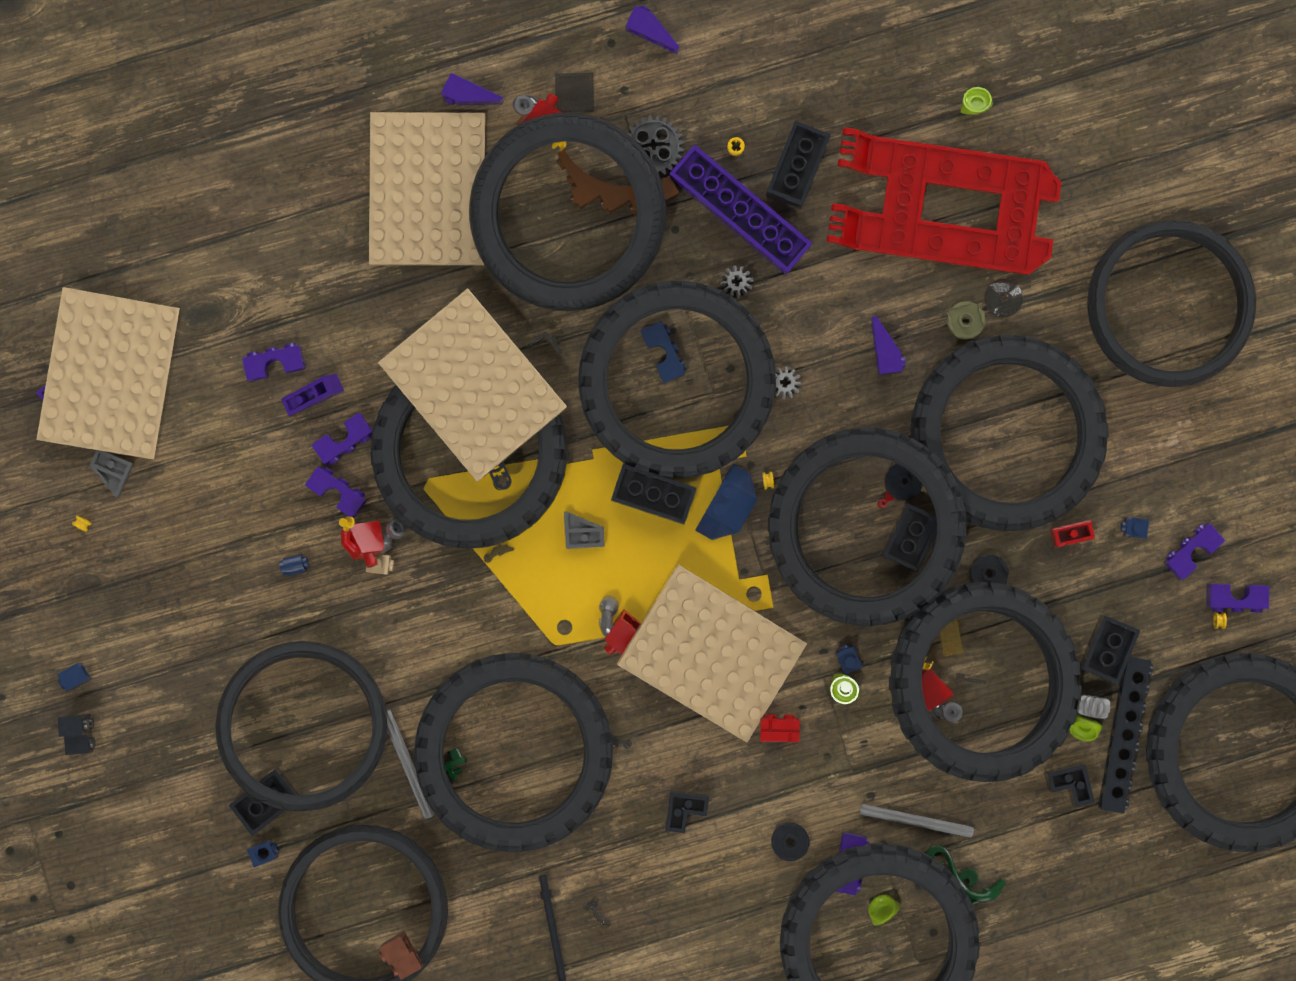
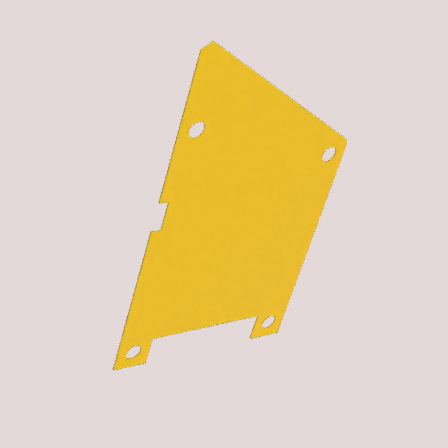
(637, 552)

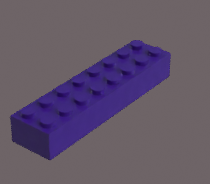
(740, 210)

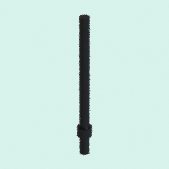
(546, 896)

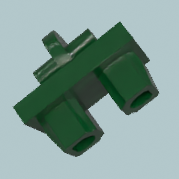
(456, 759)

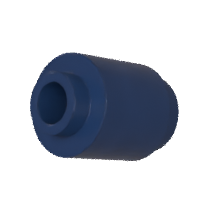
(294, 565)

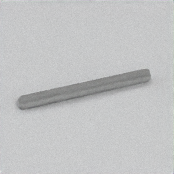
(407, 764)
(916, 820)

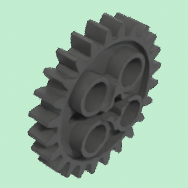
(651, 129)

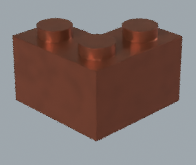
(401, 955)

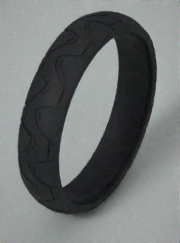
(1221, 249)
(282, 652)
(371, 833)

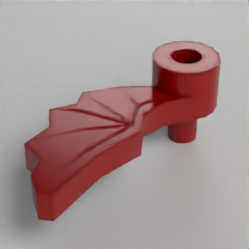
(883, 502)

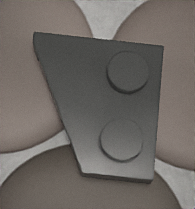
(111, 470)
(582, 533)

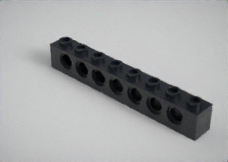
(1116, 742)

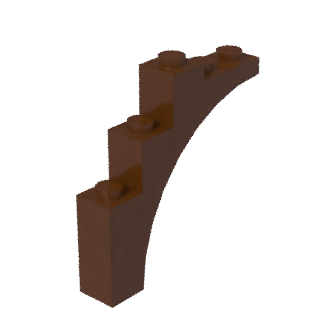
(612, 196)

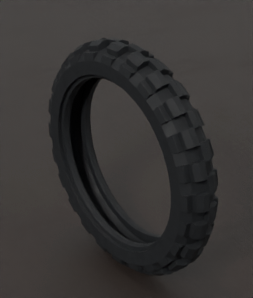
(759, 379)
(1083, 398)
(457, 532)
(785, 536)
(1062, 669)
(1163, 752)
(524, 835)
(879, 860)

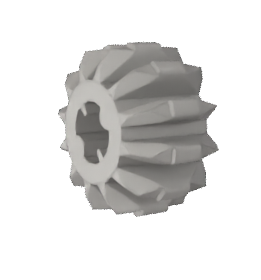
(742, 285)
(780, 377)
(1093, 706)

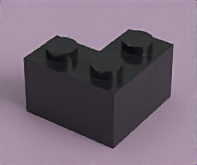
(77, 733)
(1074, 779)
(682, 804)

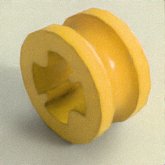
(729, 147)
(768, 480)
(81, 523)
(1219, 620)

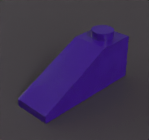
(645, 25)
(467, 93)
(887, 353)
(312, 394)

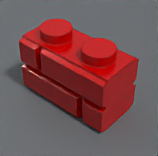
(1072, 533)
(779, 729)

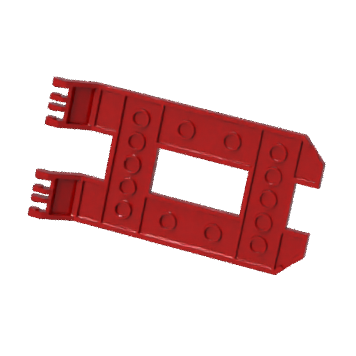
(915, 164)

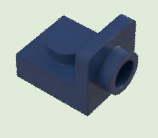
(1134, 527)
(848, 659)

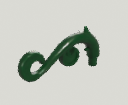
(976, 897)

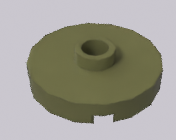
(973, 313)

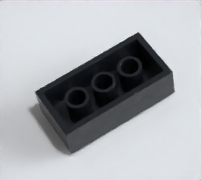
(798, 164)
(653, 494)

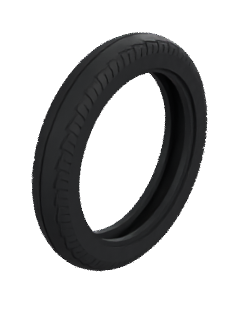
(485, 211)

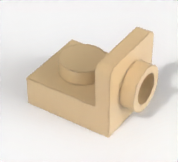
(384, 565)

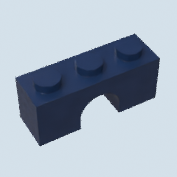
(657, 336)

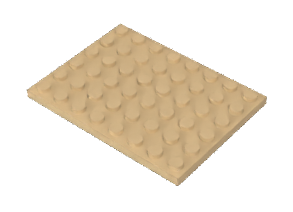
(423, 187)
(108, 373)
(472, 385)
(711, 653)

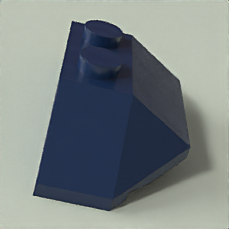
(729, 506)

